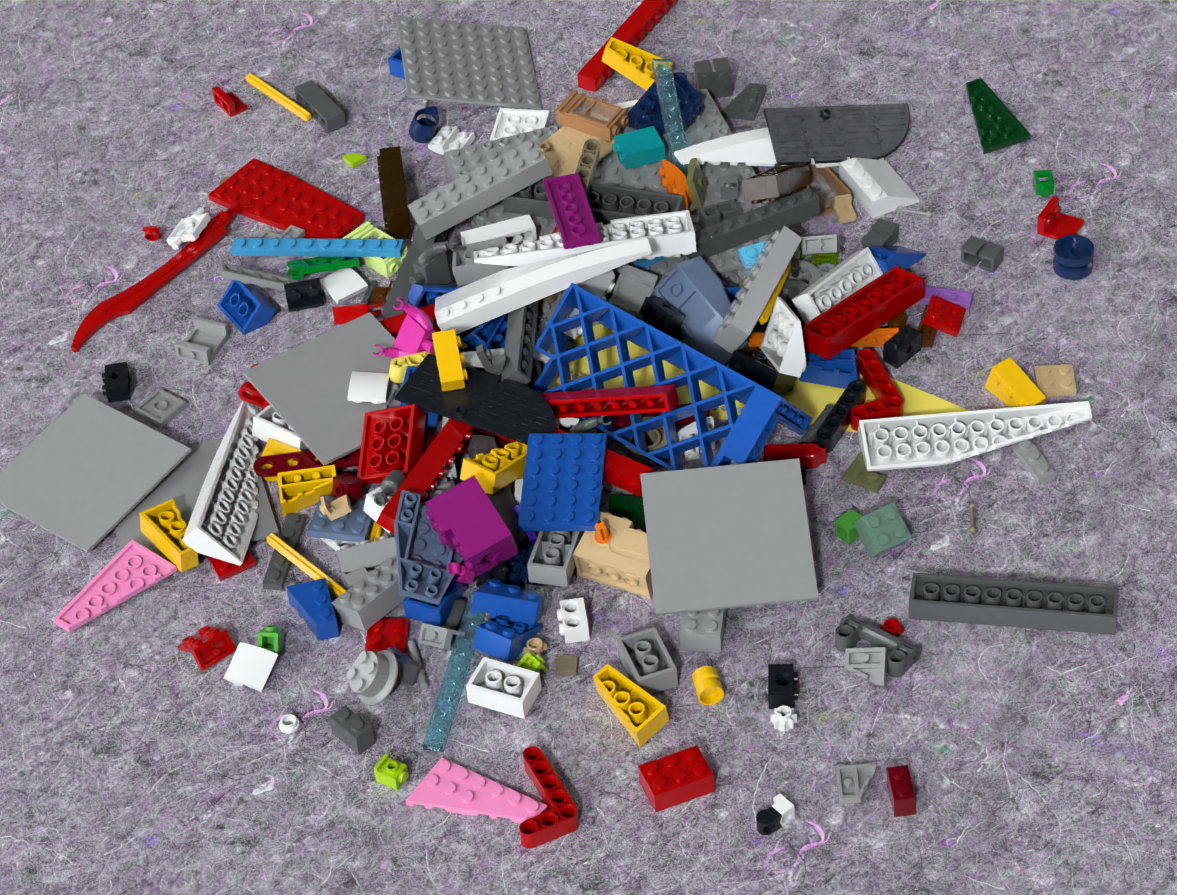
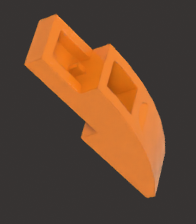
(674, 181)

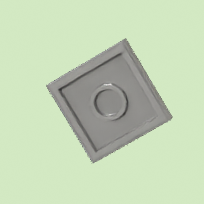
(160, 407)

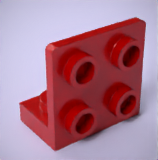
(1056, 224)
(208, 646)

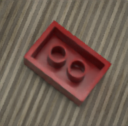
(676, 778)

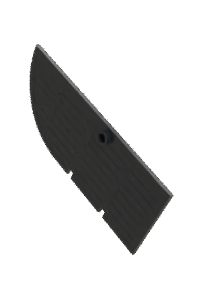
(836, 132)
(484, 403)

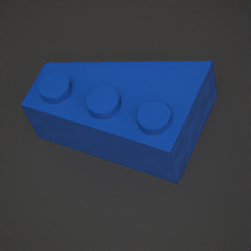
(490, 334)
(834, 372)
(509, 601)
(315, 607)

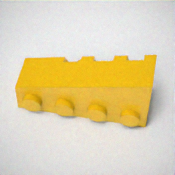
(630, 62)
(497, 467)
(166, 530)
(633, 706)

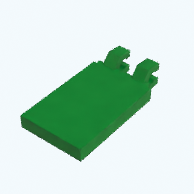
(319, 264)

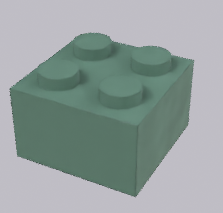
(882, 530)

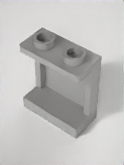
(632, 289)
(202, 342)

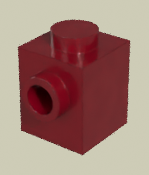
(348, 485)

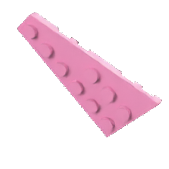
(122, 578)
(472, 794)

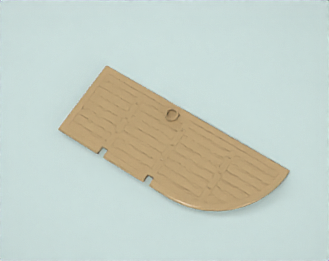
(565, 148)

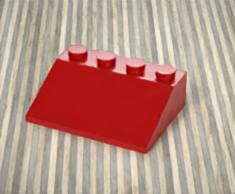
(391, 442)

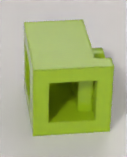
(390, 772)

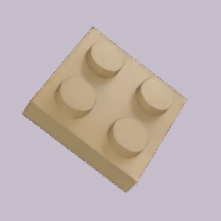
(1055, 380)

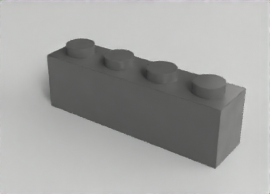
(320, 106)

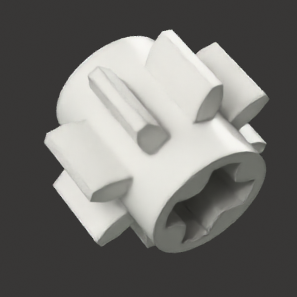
(784, 718)

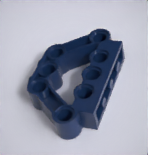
(648, 111)

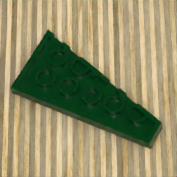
(993, 120)

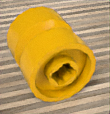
(707, 685)

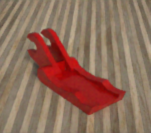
(346, 313)

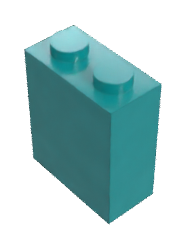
(639, 147)

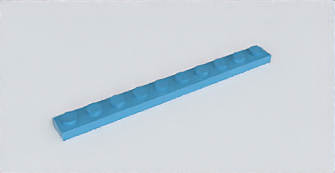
(317, 247)

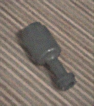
(389, 486)

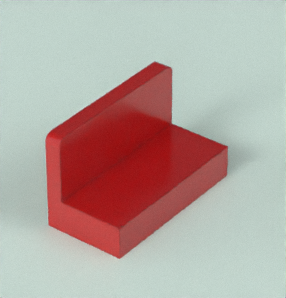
(228, 102)

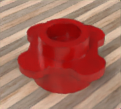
(152, 233)
(892, 626)

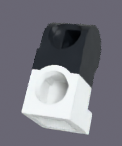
(775, 816)

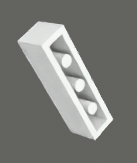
(514, 230)

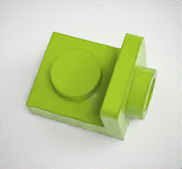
(532, 663)

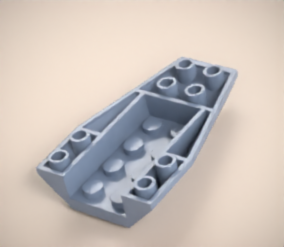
(703, 300)
(420, 553)

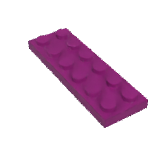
(571, 211)

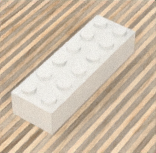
(837, 284)

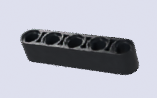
(839, 417)

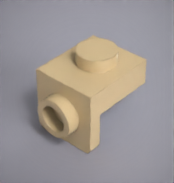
(843, 208)
(335, 508)

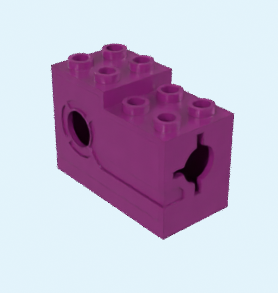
(471, 526)

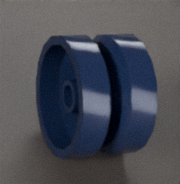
(1073, 257)

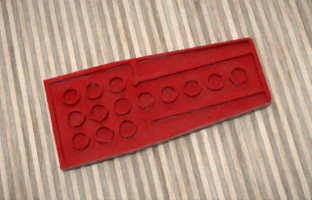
(286, 200)

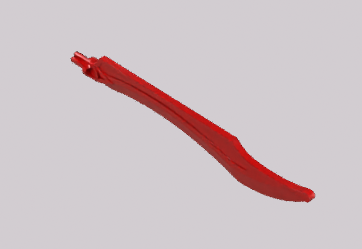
(134, 296)

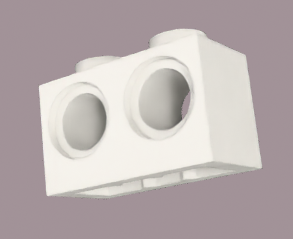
(574, 620)

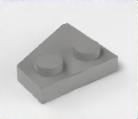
(868, 664)
(853, 781)

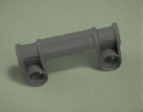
(900, 655)

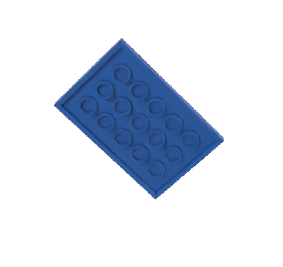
(562, 482)

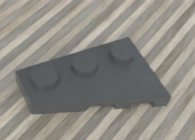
(746, 104)

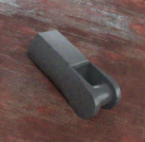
(456, 615)

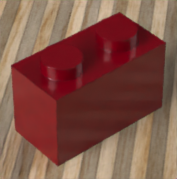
(901, 791)

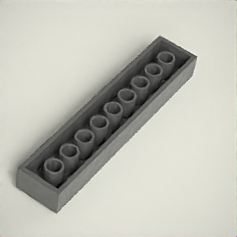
(605, 202)
(402, 284)
(1013, 603)

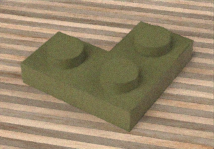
(858, 476)

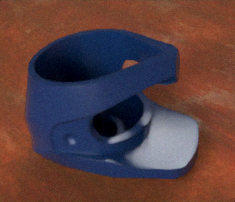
(424, 129)

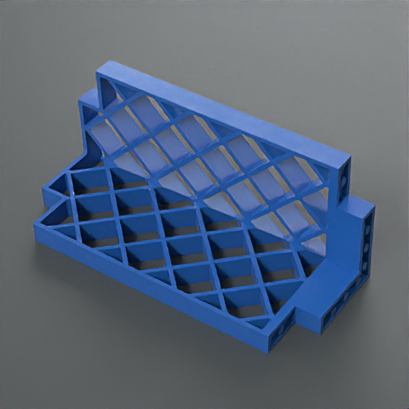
(744, 434)

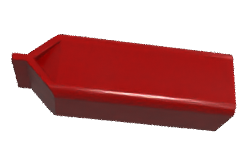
(809, 454)

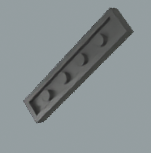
(280, 565)

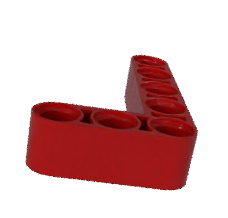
(888, 400)
(562, 812)

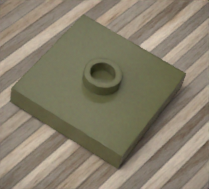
(696, 183)

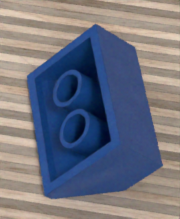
(425, 294)
(246, 306)

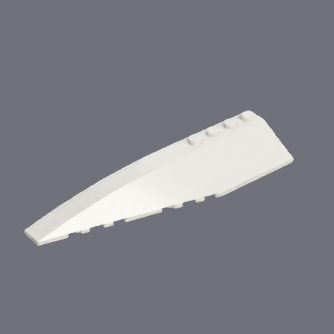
(747, 147)
(667, 233)
(528, 283)
(959, 435)
(227, 502)

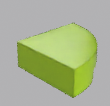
(354, 159)

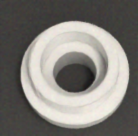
(289, 724)

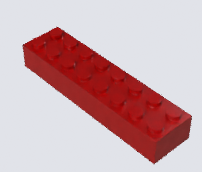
(862, 312)

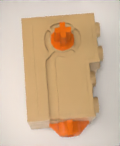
(615, 555)

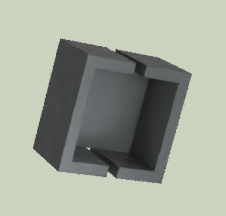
(718, 82)

